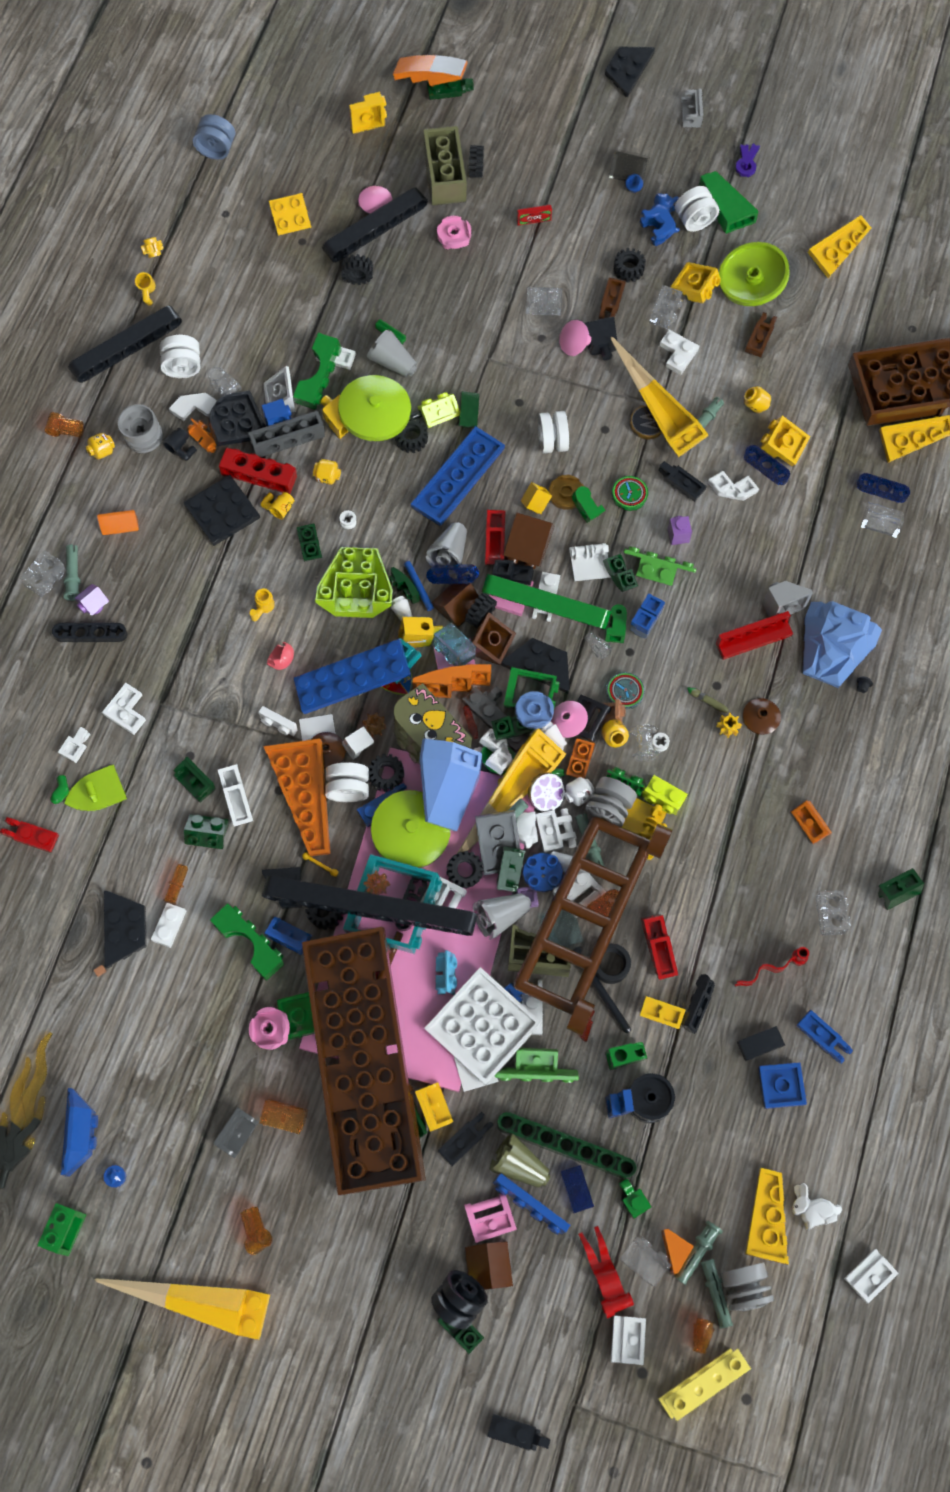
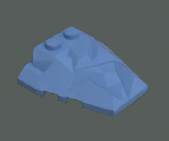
(836, 641)

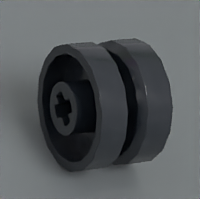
(661, 1091)
(459, 1299)

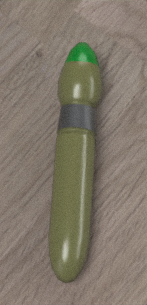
(707, 699)

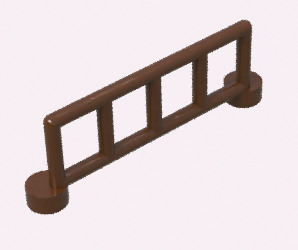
(577, 1006)

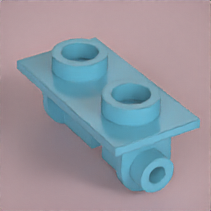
(447, 982)

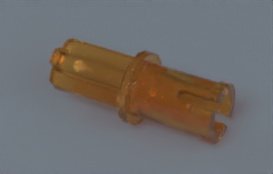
(176, 884)

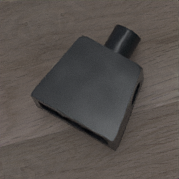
(601, 334)

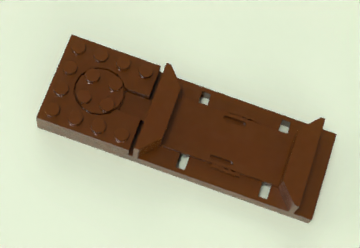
(902, 381)
(369, 1090)

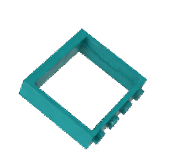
(375, 863)

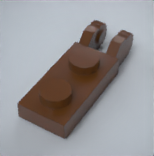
(612, 297)
(760, 336)

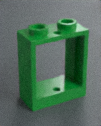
(515, 672)
(66, 1229)

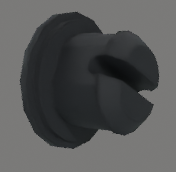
(864, 684)

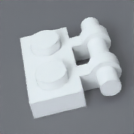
(550, 833)

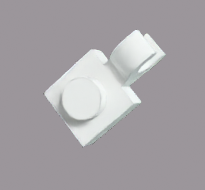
(74, 747)

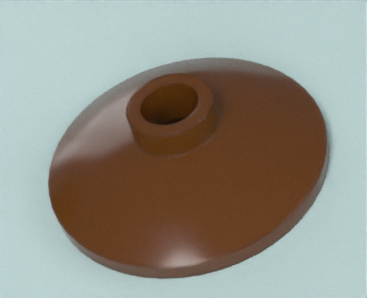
(761, 724)
(336, 751)

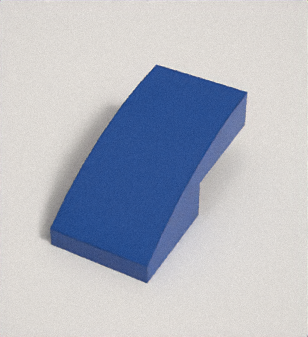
(619, 1103)

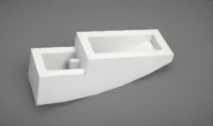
(235, 795)

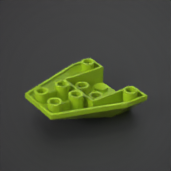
(355, 584)

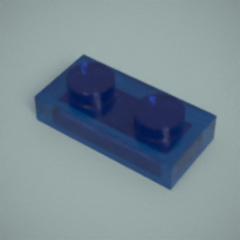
(577, 1189)

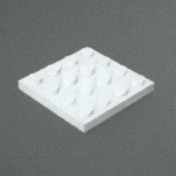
(483, 1026)

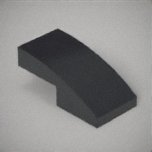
(516, 573)
(760, 1043)

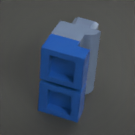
(647, 616)

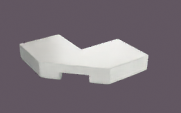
(186, 404)
(725, 488)
(501, 758)

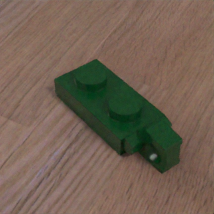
(450, 89)

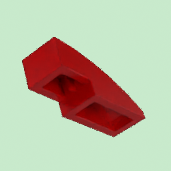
(495, 536)
(659, 946)

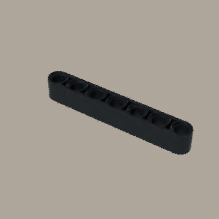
(374, 224)
(124, 344)

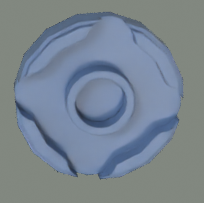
(534, 710)

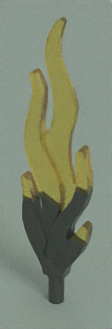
(22, 1114)

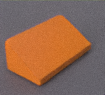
(118, 522)
(811, 822)

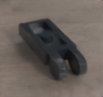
(698, 1003)
(464, 1140)

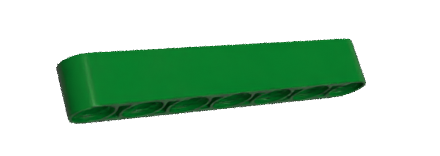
(546, 601)

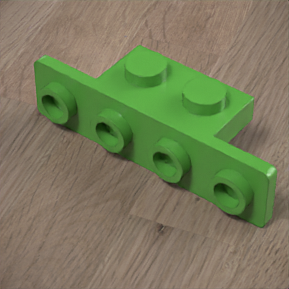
(657, 568)
(537, 1064)

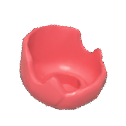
(281, 657)

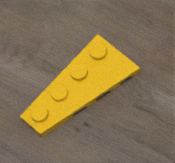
(837, 247)
(910, 436)
(767, 1224)

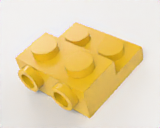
(368, 114)
(697, 281)
(784, 440)

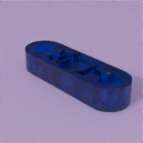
(753, 460)
(882, 481)
(458, 568)

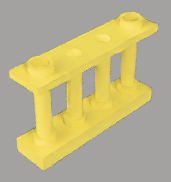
(704, 1384)

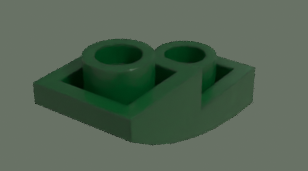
(468, 409)
(309, 542)
(619, 574)
(403, 583)
(509, 728)
(467, 1338)

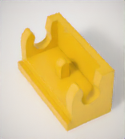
(662, 1012)
(434, 1106)

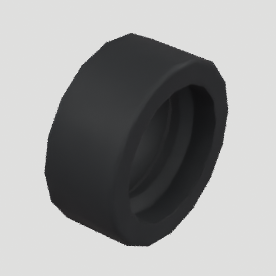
(612, 979)

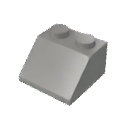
(786, 597)

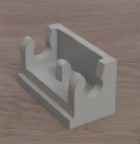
(692, 108)

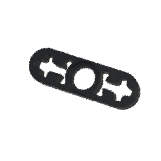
(411, 887)

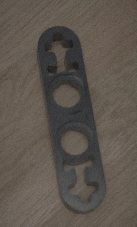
(90, 629)

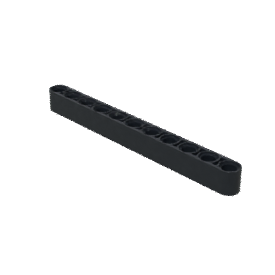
(370, 905)

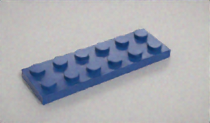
(457, 476)
(352, 676)

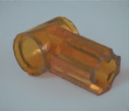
(58, 425)
(257, 1236)

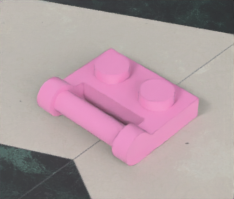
(493, 1224)

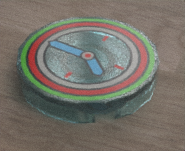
(626, 688)

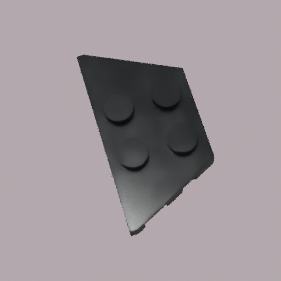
(628, 66)
(541, 658)
(122, 928)

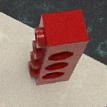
(282, 483)

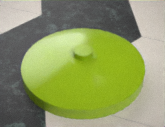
(754, 274)
(374, 408)
(403, 834)

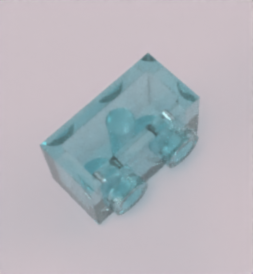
(454, 645)

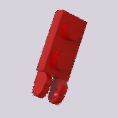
(31, 835)

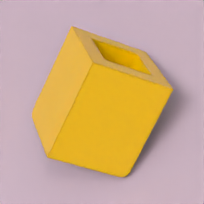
(536, 498)

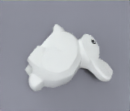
(527, 829)
(814, 1211)

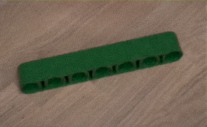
(577, 1145)

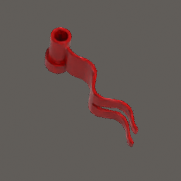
(795, 958)
(607, 1277)

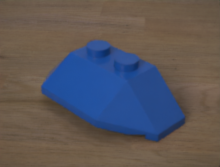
(78, 1133)

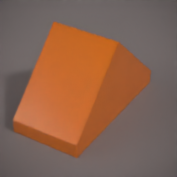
(676, 1250)

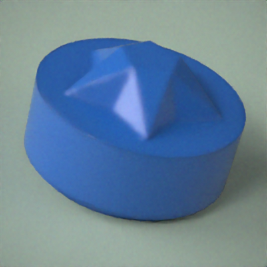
(634, 183)
(115, 1176)

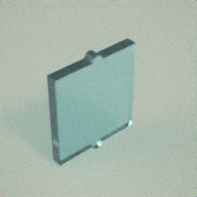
(566, 930)

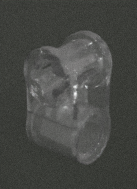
(225, 384)

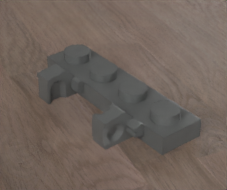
(485, 708)

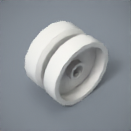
(697, 208)
(180, 356)
(553, 432)
(347, 782)

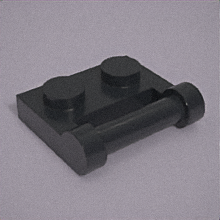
(590, 706)

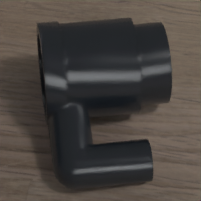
(176, 441)

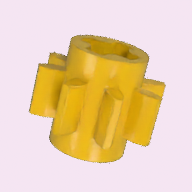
(152, 247)
(724, 727)

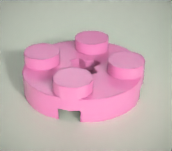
(457, 240)
(280, 1030)

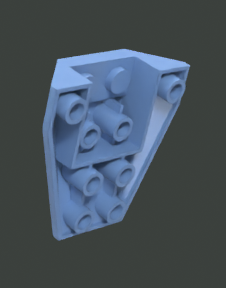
(448, 781)

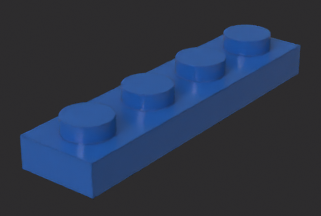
(537, 1209)

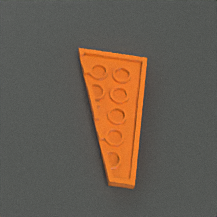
(302, 781)

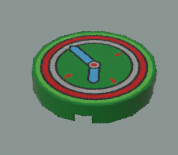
(630, 493)

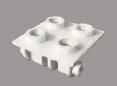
(588, 562)

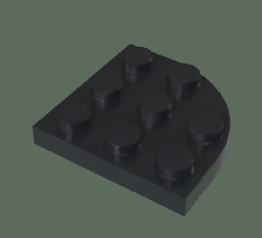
(233, 418)

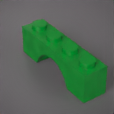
(310, 391)
(230, 923)

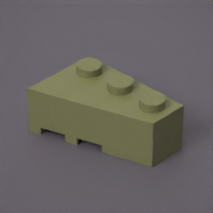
(546, 964)

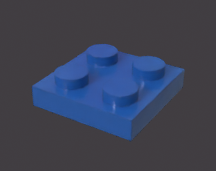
(782, 1085)

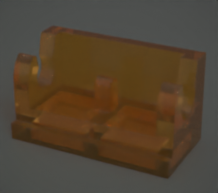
(283, 1116)

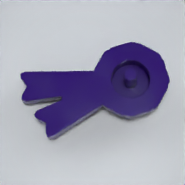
(746, 165)

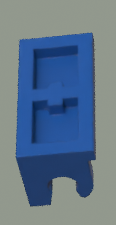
(287, 935)

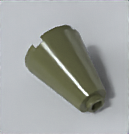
(519, 1163)

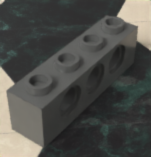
(287, 434)

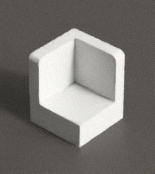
(357, 742)

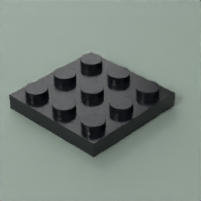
(221, 510)

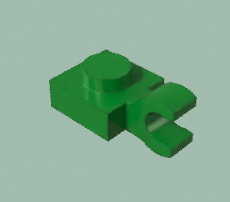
(635, 1201)

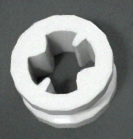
(351, 515)
(660, 736)

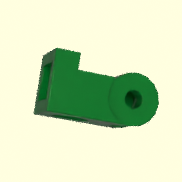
(586, 505)
(618, 627)
(625, 1055)

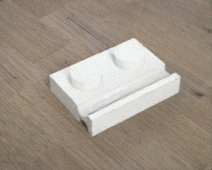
(871, 1276)
(628, 1340)

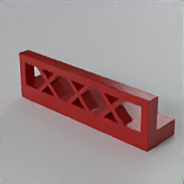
(754, 635)

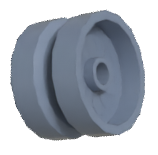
(214, 137)

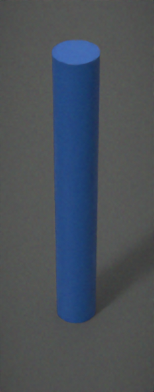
(417, 583)

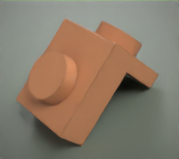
(617, 712)

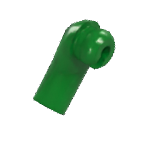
(61, 791)

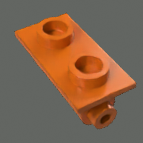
(199, 430)

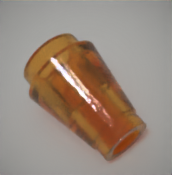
(702, 1334)

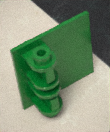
(636, 782)

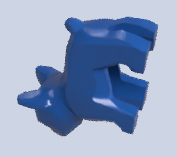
(661, 218)

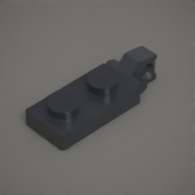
(682, 480)
(516, 1433)

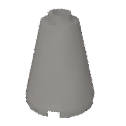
(392, 354)
(448, 547)
(500, 913)

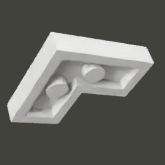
(682, 350)
(121, 711)

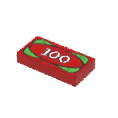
(534, 215)

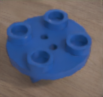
(552, 872)

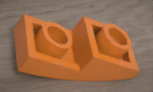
(580, 758)

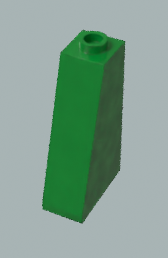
(734, 209)

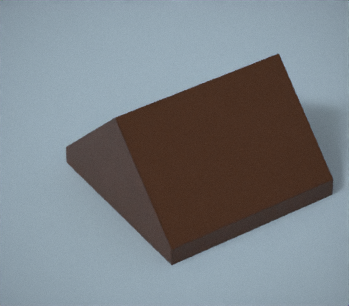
(456, 602)
(492, 639)
(490, 1265)

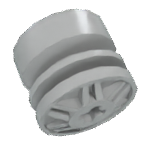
(140, 428)
(611, 800)
(747, 1287)

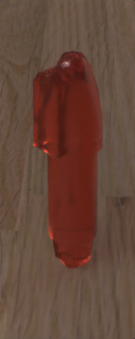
(470, 721)

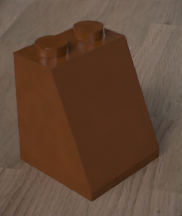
(528, 540)

